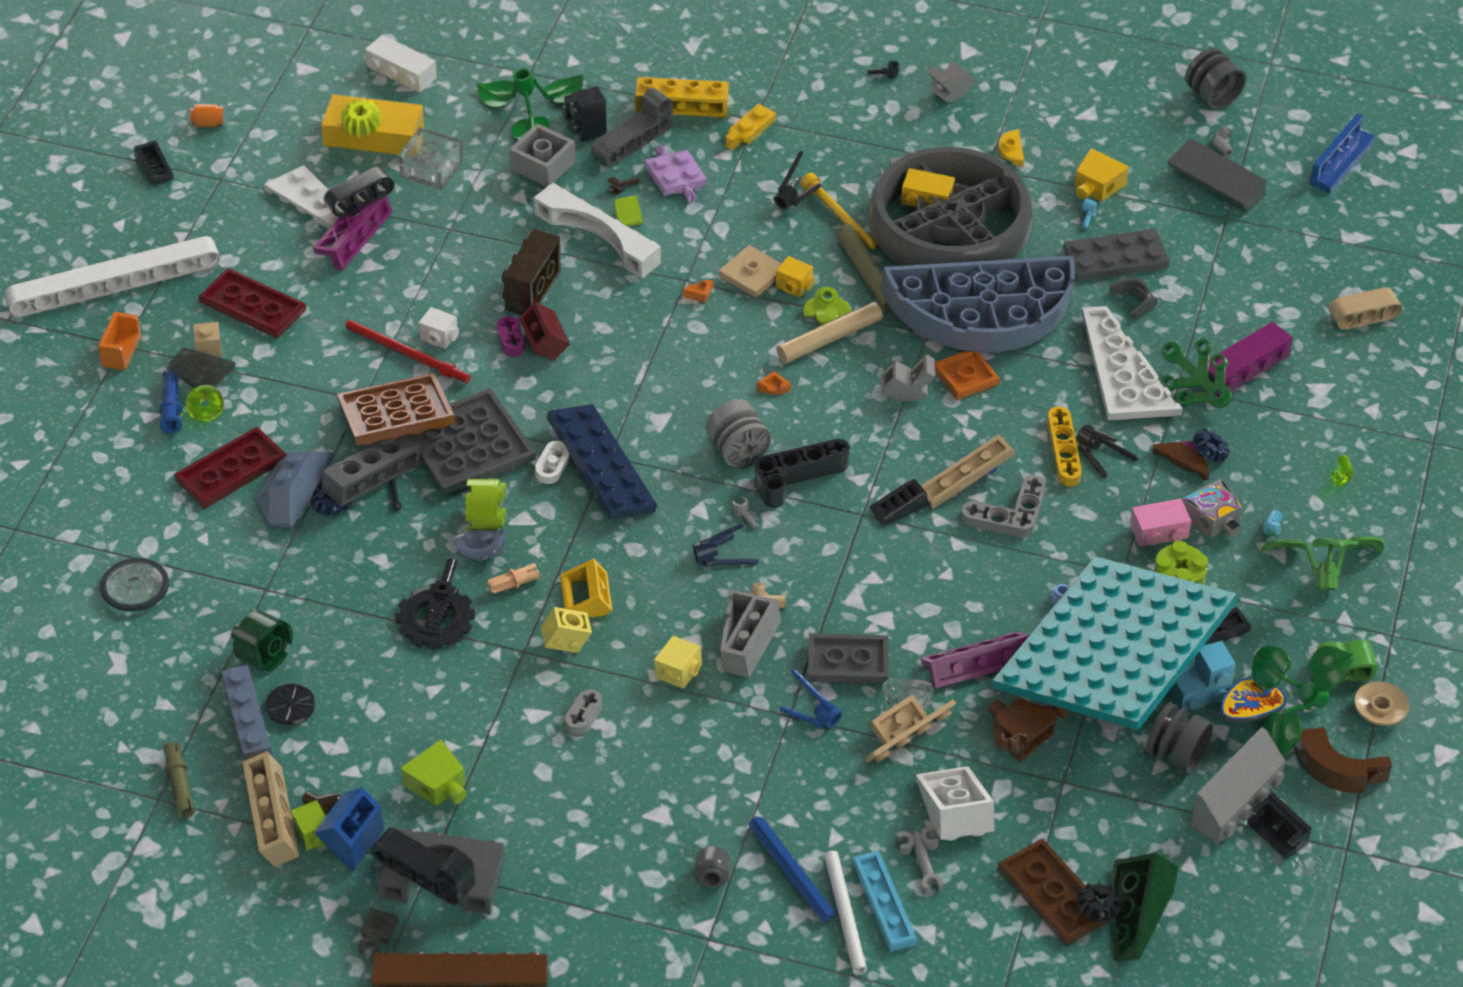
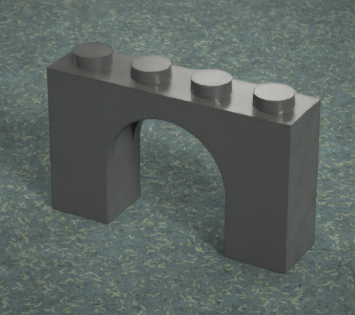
(488, 866)

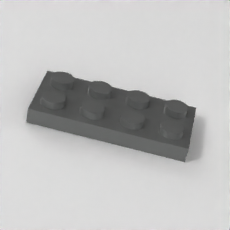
(1117, 254)

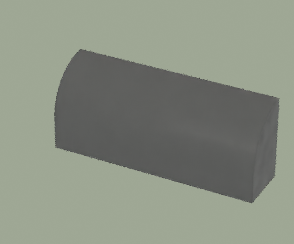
(1219, 174)

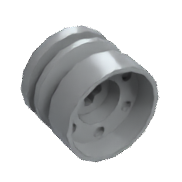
(738, 433)

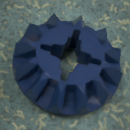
(1211, 445)
(326, 505)

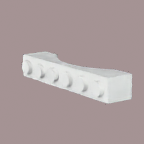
(563, 208)

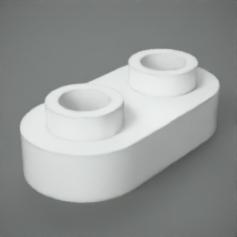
(549, 466)

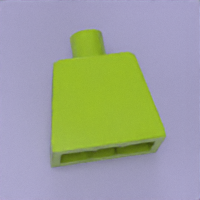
(435, 775)

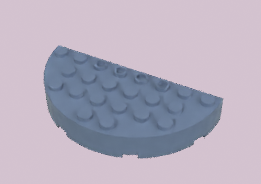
(982, 302)

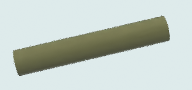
(863, 262)

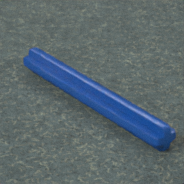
(791, 869)

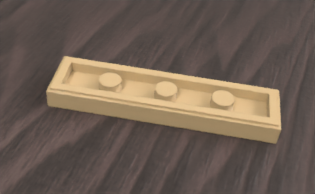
(967, 471)

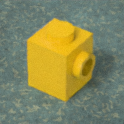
(794, 277)

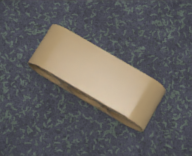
(1365, 308)

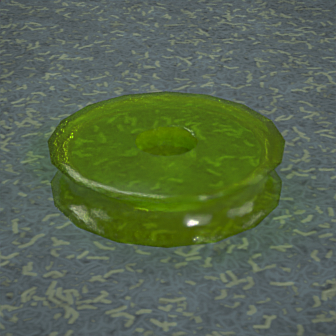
(201, 394)

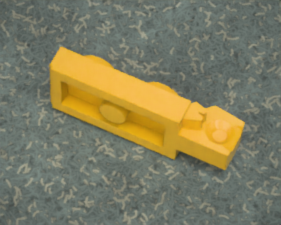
(750, 126)

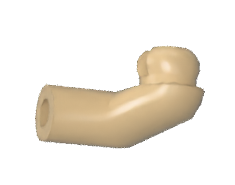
(759, 589)

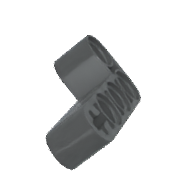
(636, 131)

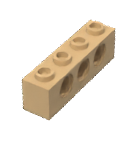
(270, 809)

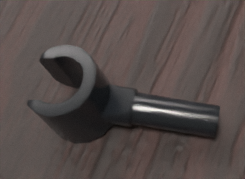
(891, 71)

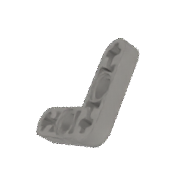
(1012, 518)

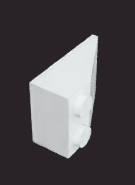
(956, 803)

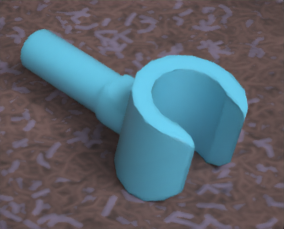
(1089, 208)

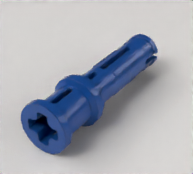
(170, 407)

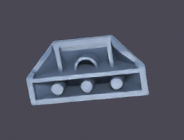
(291, 486)

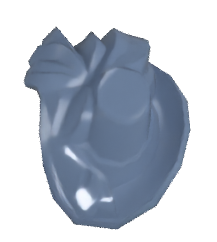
(481, 544)

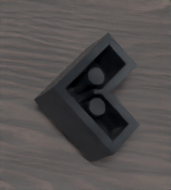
(586, 113)

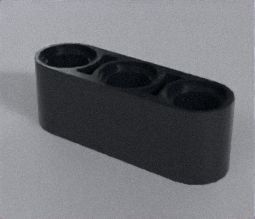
(369, 188)

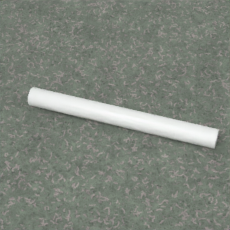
(845, 913)

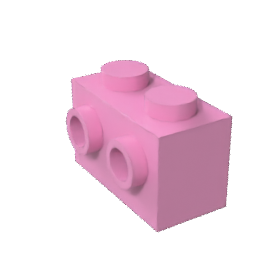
(1160, 522)

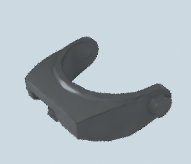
(1137, 287)

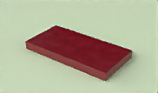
(252, 303)
(229, 467)

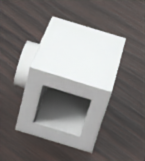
(438, 328)

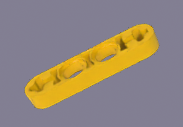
(1064, 446)

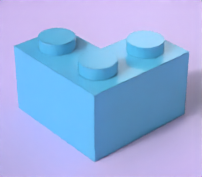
(1206, 679)

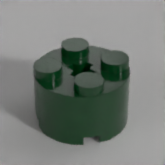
(261, 640)

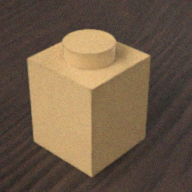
(208, 339)

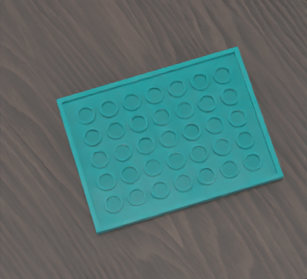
(1115, 642)

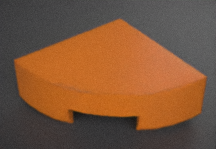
(699, 291)
(773, 384)

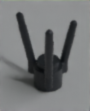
(787, 193)
(1092, 439)

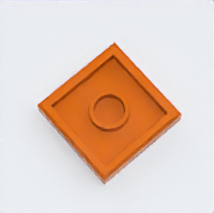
(966, 374)

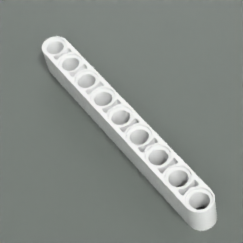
(111, 276)

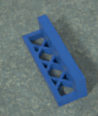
(1341, 155)

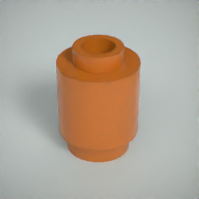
(206, 115)

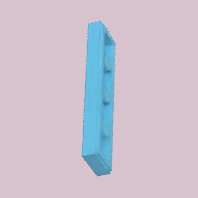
(884, 901)

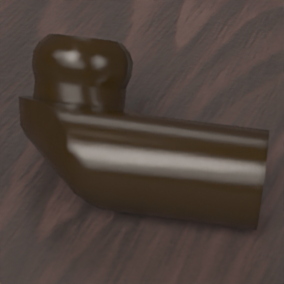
(325, 801)

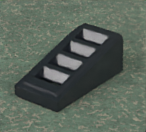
(149, 149)
(911, 492)

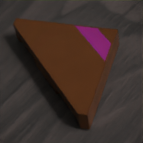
(1184, 456)

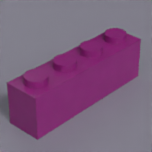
(1253, 355)

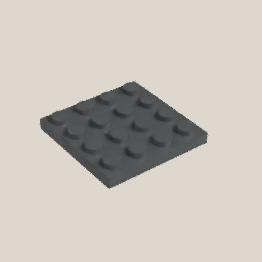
(476, 447)

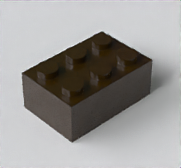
(531, 271)

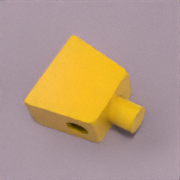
(1099, 176)

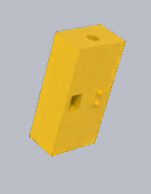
(397, 127)

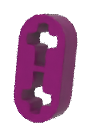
(506, 337)

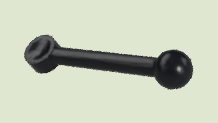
(396, 505)

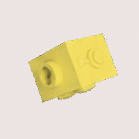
(566, 630)
(678, 662)

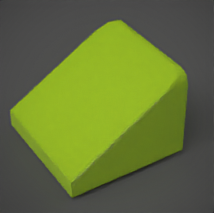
(628, 211)

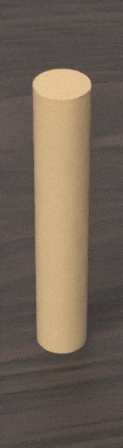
(829, 332)

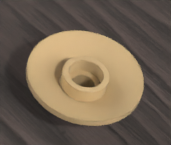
(1381, 703)

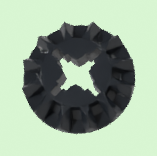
(1094, 910)

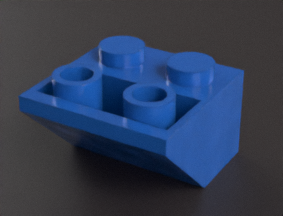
(352, 826)

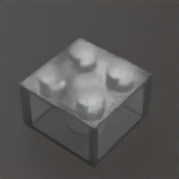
(430, 158)

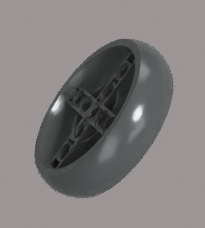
(954, 220)

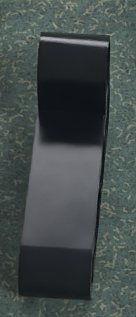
(798, 465)
(443, 877)

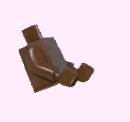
(1023, 726)

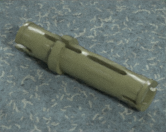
(176, 771)

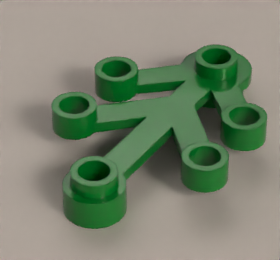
(1199, 376)

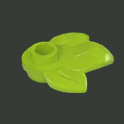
(826, 309)

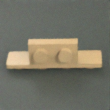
(900, 722)

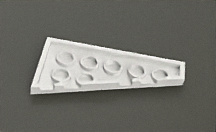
(1124, 375)

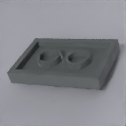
(848, 658)

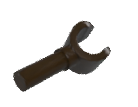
(618, 186)

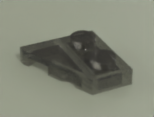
(200, 368)

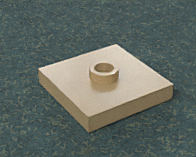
(750, 271)

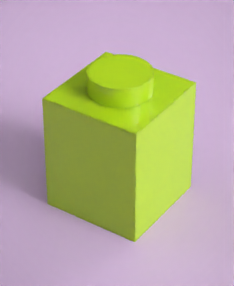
(306, 821)

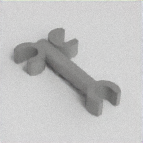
(920, 843)

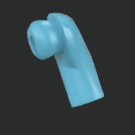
(1272, 523)

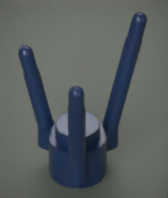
(706, 549)

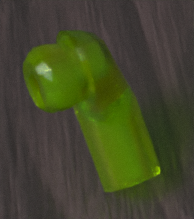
(1345, 472)

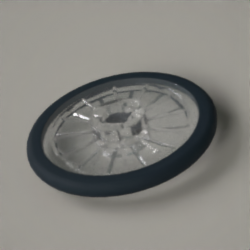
(134, 584)

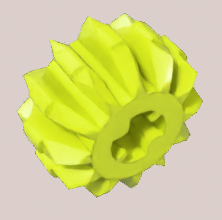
(361, 118)

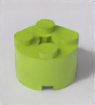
(485, 504)
(1182, 562)

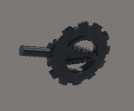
(439, 600)

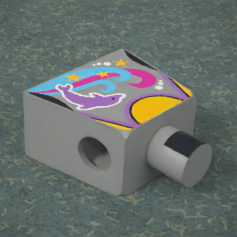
(1214, 510)

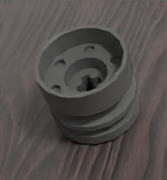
(1215, 78)
(1175, 736)

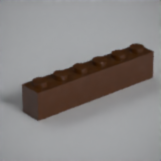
(460, 970)

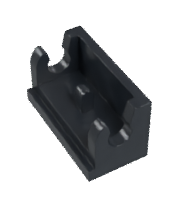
(1280, 826)

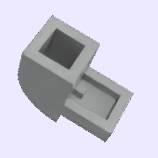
(951, 83)
(907, 383)

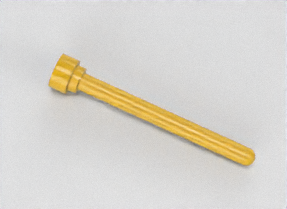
(811, 180)

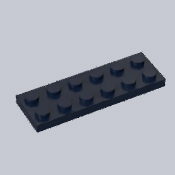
(601, 462)

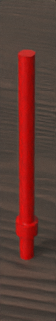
(446, 368)

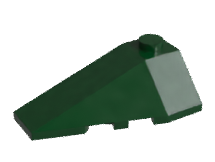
(1145, 890)

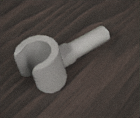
(742, 510)

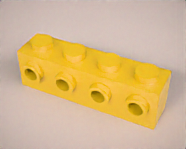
(688, 96)

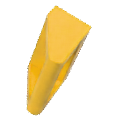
(598, 585)

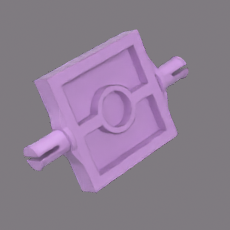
(675, 173)

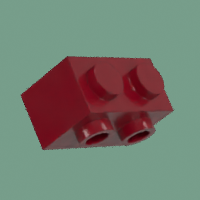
(544, 331)

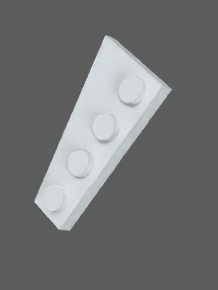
(305, 193)

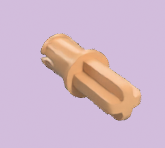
(513, 578)

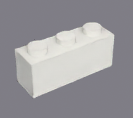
(401, 63)

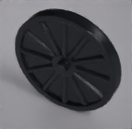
(290, 704)

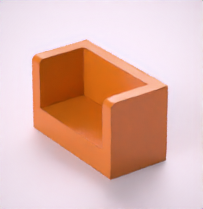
(119, 341)

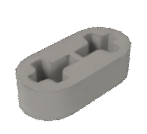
(588, 714)

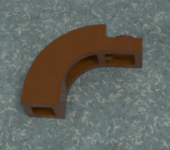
(1336, 770)

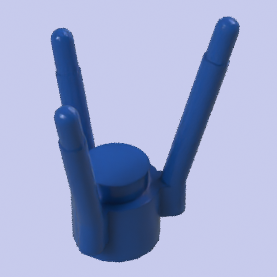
(825, 712)

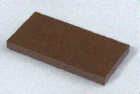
(1049, 890)

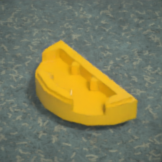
(1011, 148)

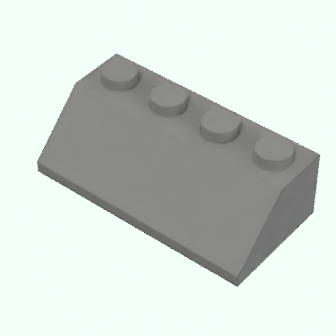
(1238, 787)

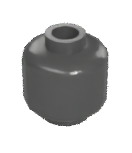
(712, 867)

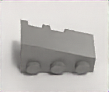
(747, 631)

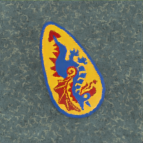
(1249, 702)

